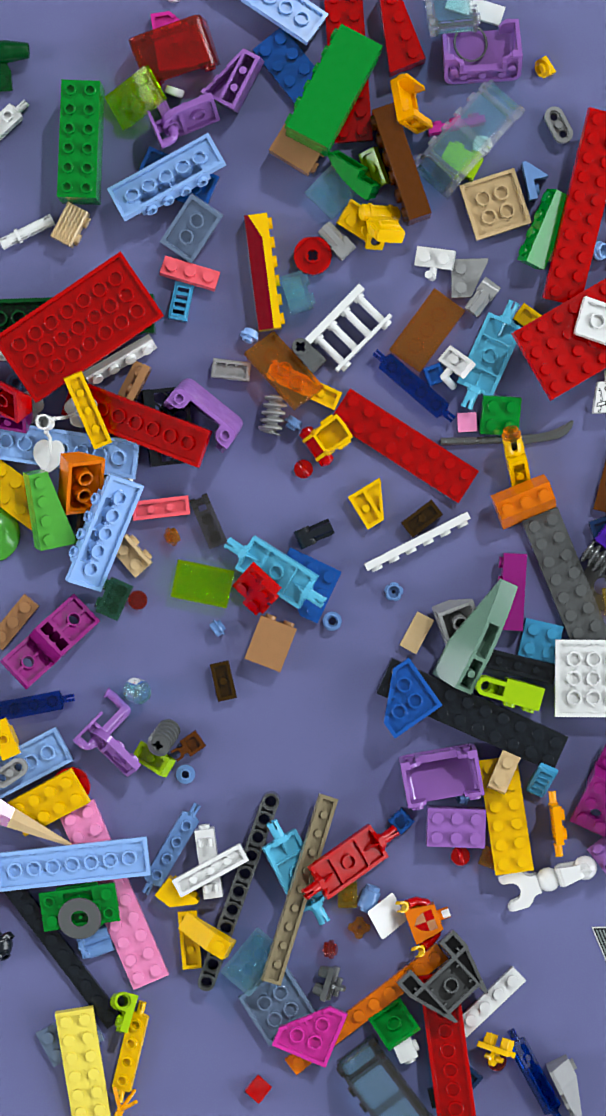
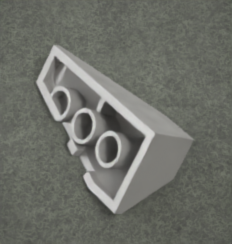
(451, 615)
(566, 1082)

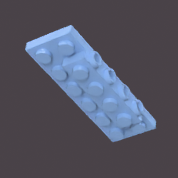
(167, 178)
(103, 532)

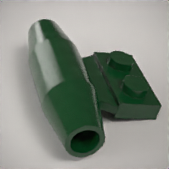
(11, 52)

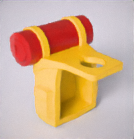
(326, 438)

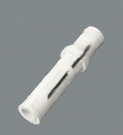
(26, 232)

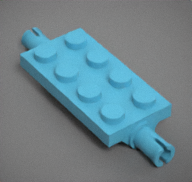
(490, 354)
(292, 576)
(283, 858)

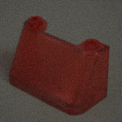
(176, 48)

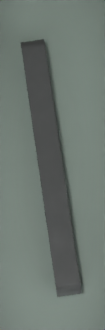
(244, 882)

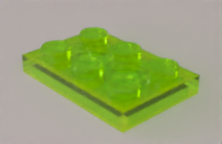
(135, 97)
(202, 583)

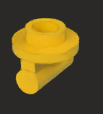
(544, 67)

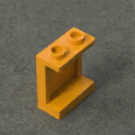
(404, 95)

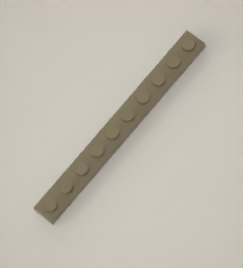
(295, 901)

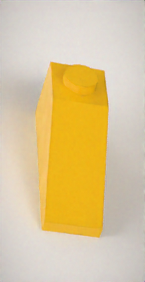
(207, 936)

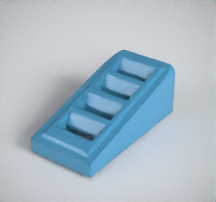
(179, 317)
(540, 781)

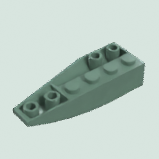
(475, 639)

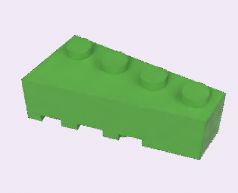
(46, 513)

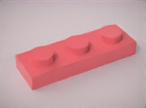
(189, 273)
(162, 508)

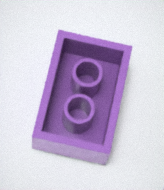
(455, 826)

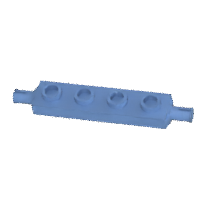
(171, 848)

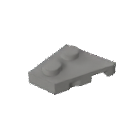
(466, 276)

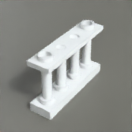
(330, 323)

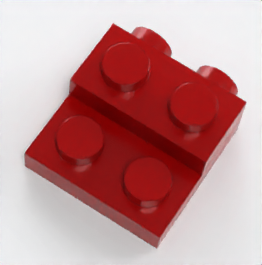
(257, 589)

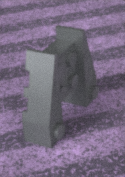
(450, 983)

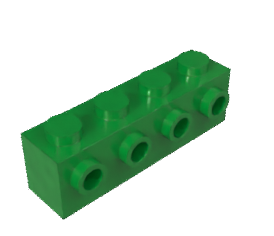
(543, 231)

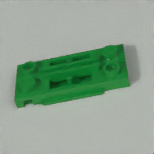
(103, 895)

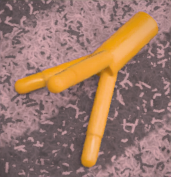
(122, 1107)

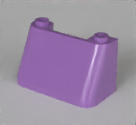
(499, 63)
(228, 422)
(441, 775)

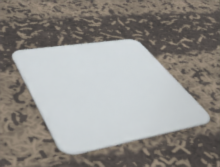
(386, 917)

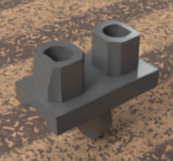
(332, 984)

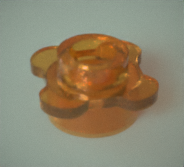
(172, 536)
(359, 922)

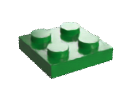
(499, 413)
(394, 1024)

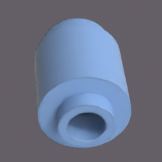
(369, 897)

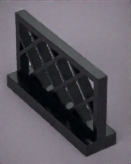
(148, 399)

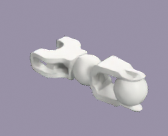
(547, 880)

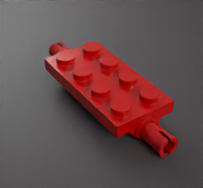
(348, 861)

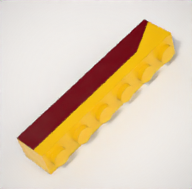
(263, 273)

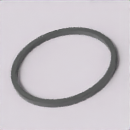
(486, 44)

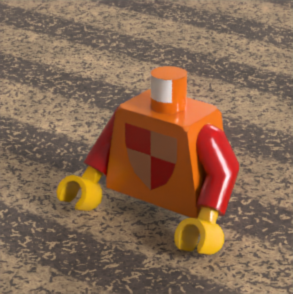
(423, 921)

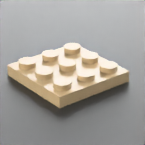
(495, 204)

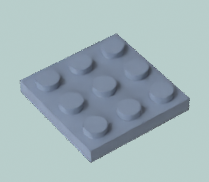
(276, 1005)

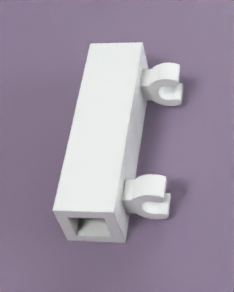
(207, 849)

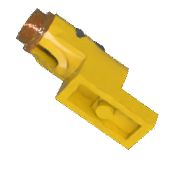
(515, 455)

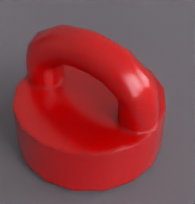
(303, 469)
(460, 856)

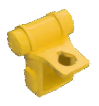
(381, 224)

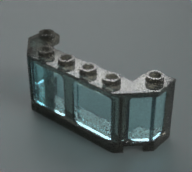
(378, 1082)

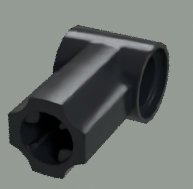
(310, 534)

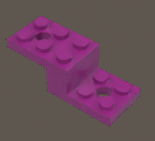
(50, 641)
(593, 798)

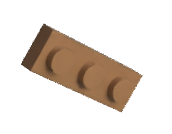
(16, 619)

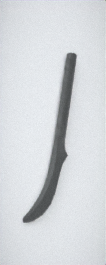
(546, 436)

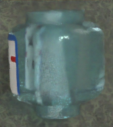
(137, 691)

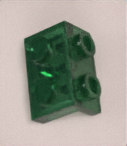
(114, 598)

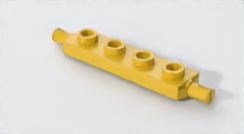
(131, 1051)

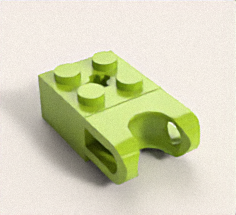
(512, 692)

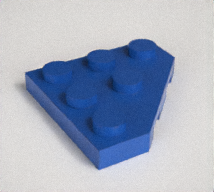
(324, 585)
(408, 699)

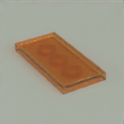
(427, 330)
(283, 370)

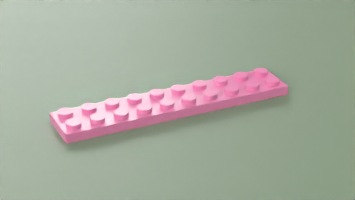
(132, 933)

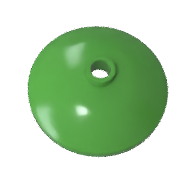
(8, 534)

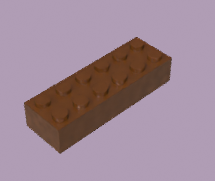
(401, 165)

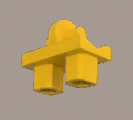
(505, 1048)

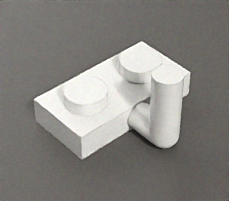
(434, 259)
(456, 363)

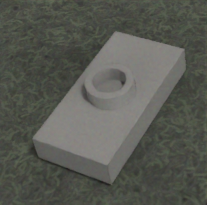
(231, 370)

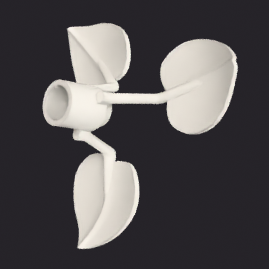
(48, 452)

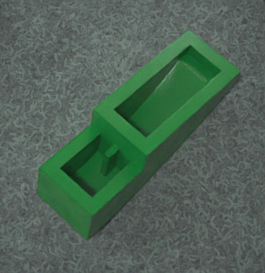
(354, 175)

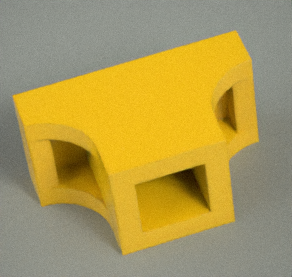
(8, 740)

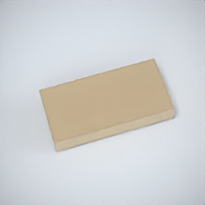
(416, 632)

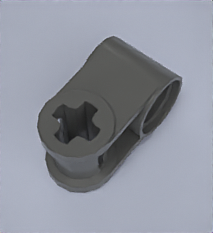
(310, 357)

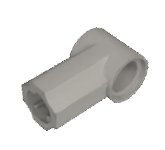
(339, 244)
(484, 293)

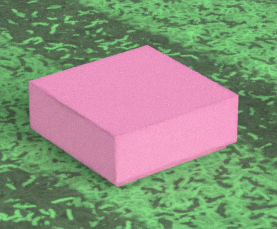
(467, 422)

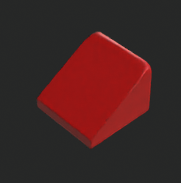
(258, 1088)

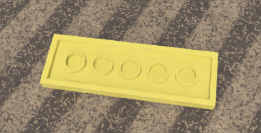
(82, 1062)

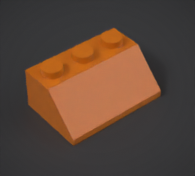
(78, 479)
(523, 501)

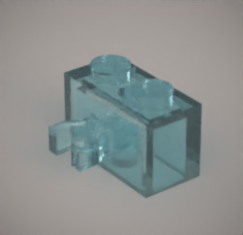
(296, 292)

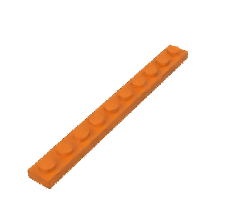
(378, 999)

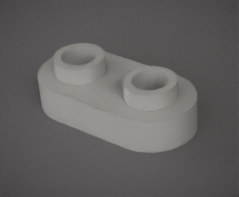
(558, 125)
(11, 772)

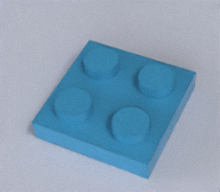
(539, 640)

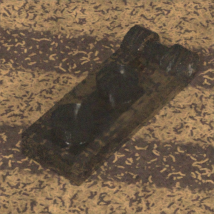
(208, 521)

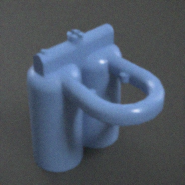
(96, 944)

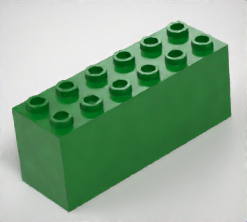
(333, 89)
(81, 142)

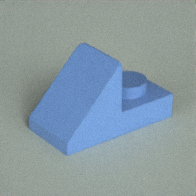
(530, 175)

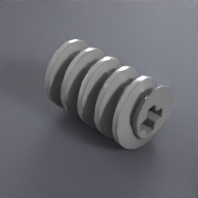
(272, 414)

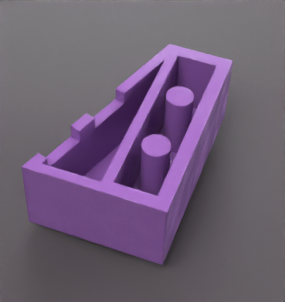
(235, 81)

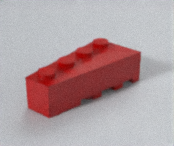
(400, 38)

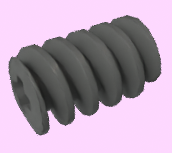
(596, 558)
(163, 737)

